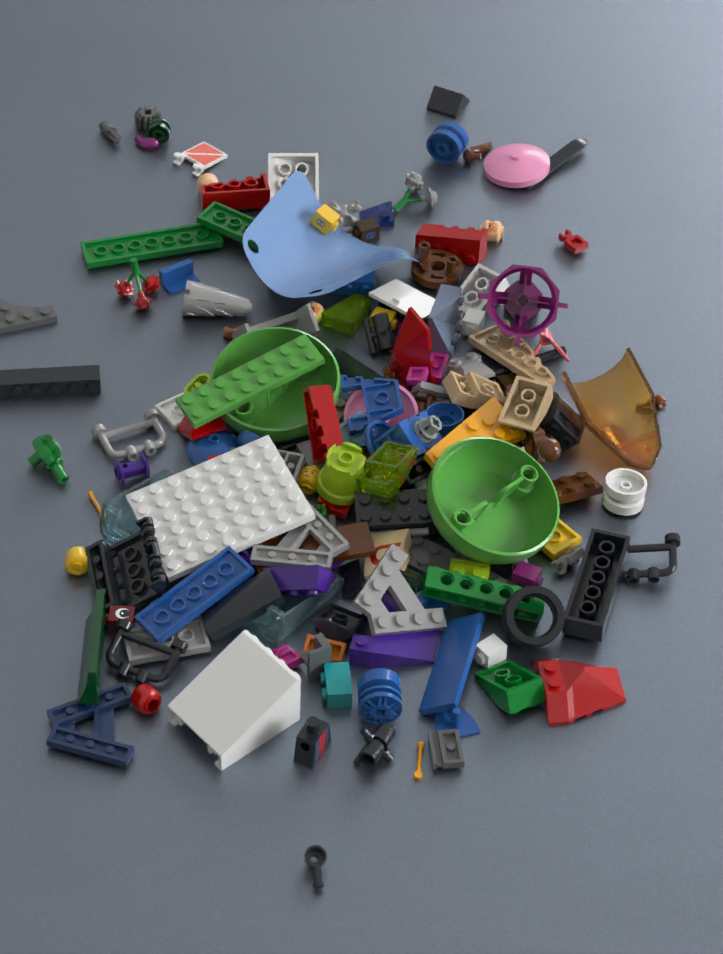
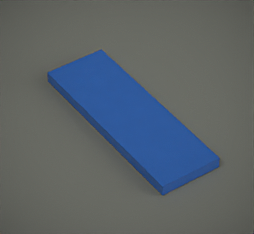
(194, 595)
(452, 664)

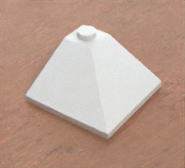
(283, 165)

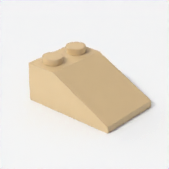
(526, 404)

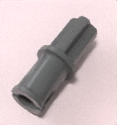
(110, 132)

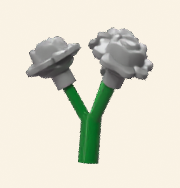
(414, 183)

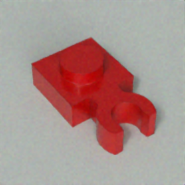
(573, 243)

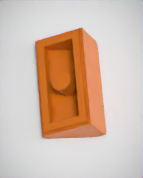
(338, 648)

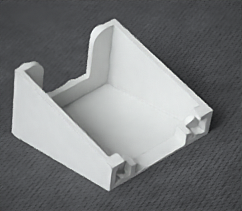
(239, 700)

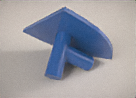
(456, 719)

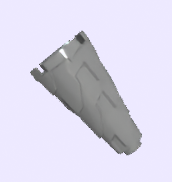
(210, 301)

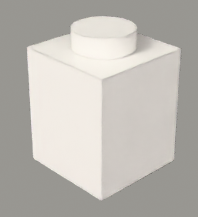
(473, 321)
(490, 651)

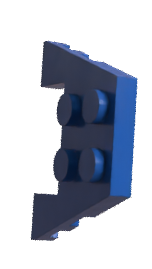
(380, 397)

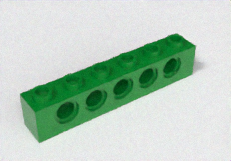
(473, 597)

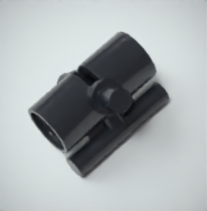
(379, 333)
(375, 746)

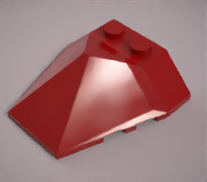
(412, 348)
(577, 689)

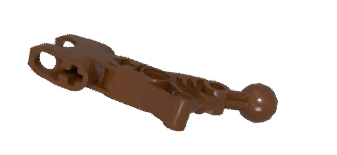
(539, 445)

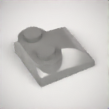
(471, 362)

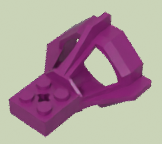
(522, 301)

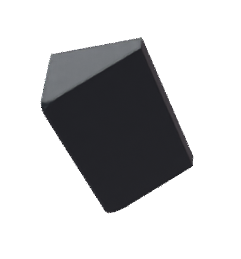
(352, 579)

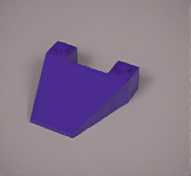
(394, 649)

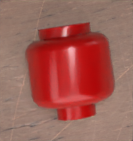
(146, 699)

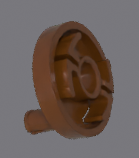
(447, 263)

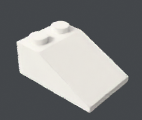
(479, 282)

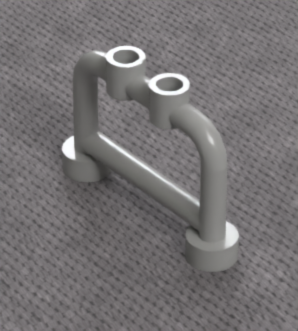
(151, 419)

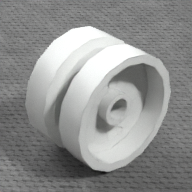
(624, 491)

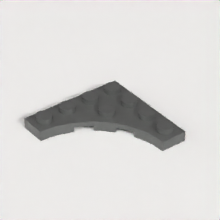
(20, 317)

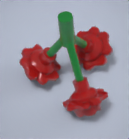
(149, 284)

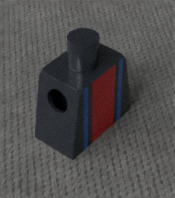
(314, 735)

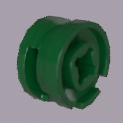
(159, 129)

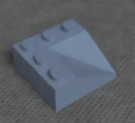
(445, 319)

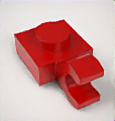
(338, 511)

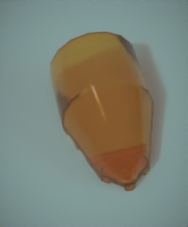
(620, 412)

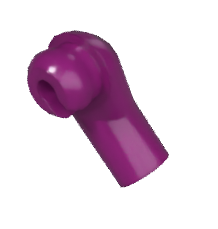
(147, 143)

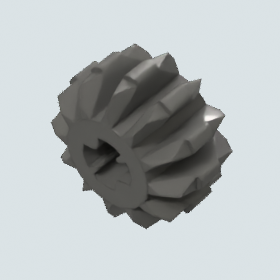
(145, 115)

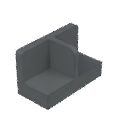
(316, 657)

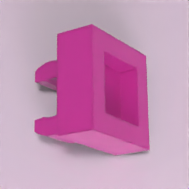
(416, 375)

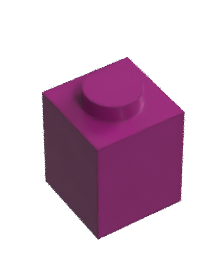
(527, 575)

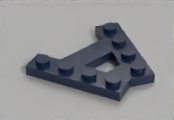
(101, 744)

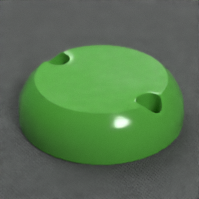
(281, 410)
(492, 501)

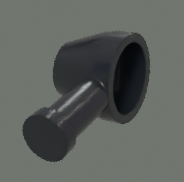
(321, 855)

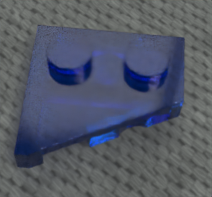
(381, 213)

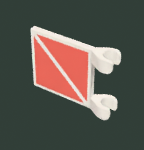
(202, 156)

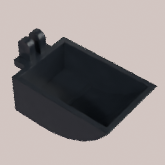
(563, 423)

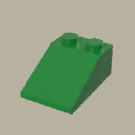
(511, 686)

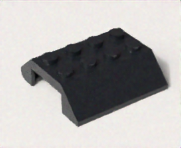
(129, 568)

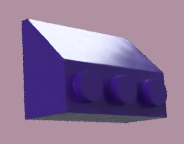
(302, 580)

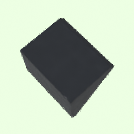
(447, 102)

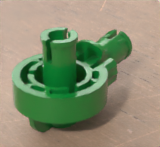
(49, 451)

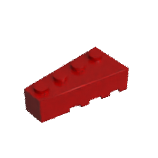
(237, 194)
(321, 421)

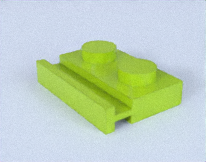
(470, 568)

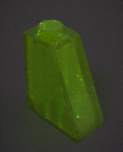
(347, 315)

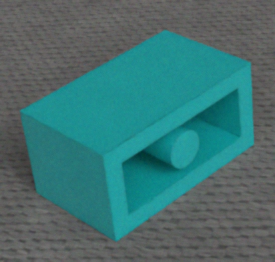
(337, 685)

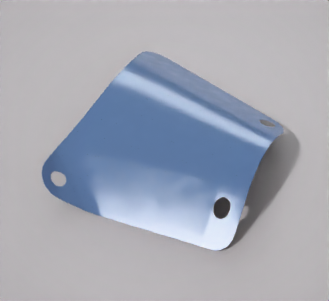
(298, 256)

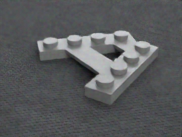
(287, 551)
(412, 614)

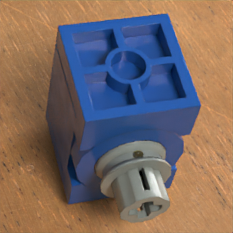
(415, 431)

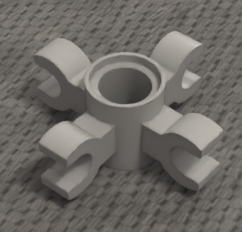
(346, 212)

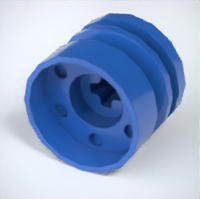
(449, 415)
(379, 696)

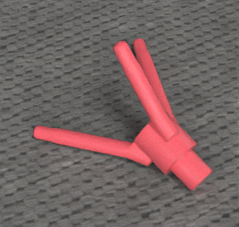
(546, 339)

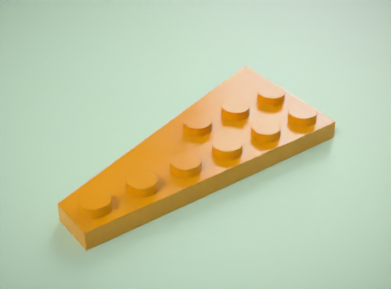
(480, 424)

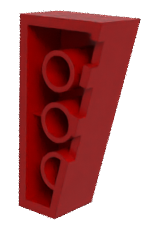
(467, 243)

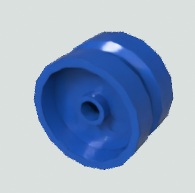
(447, 142)

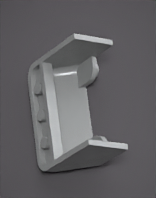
(300, 320)

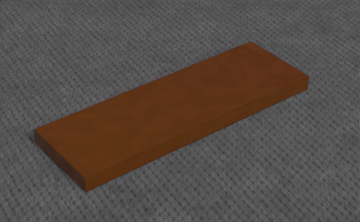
(356, 534)

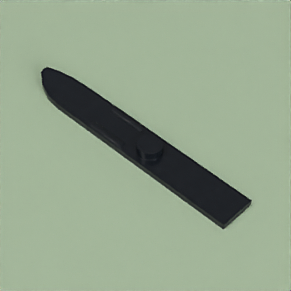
(564, 154)

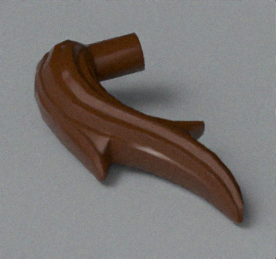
(475, 152)

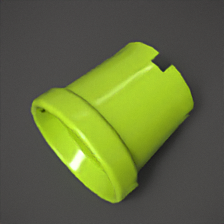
(338, 476)

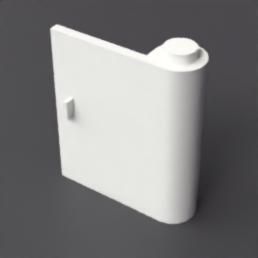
(402, 296)

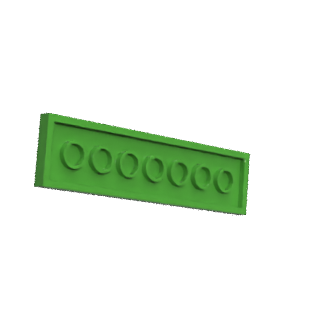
(250, 381)

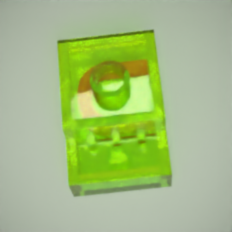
(387, 469)

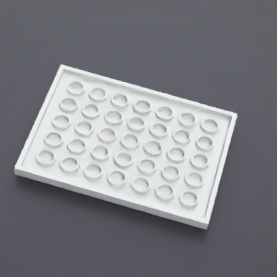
(221, 504)

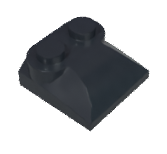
(338, 622)

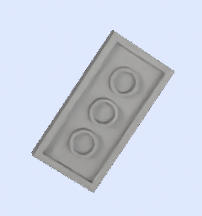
(193, 634)

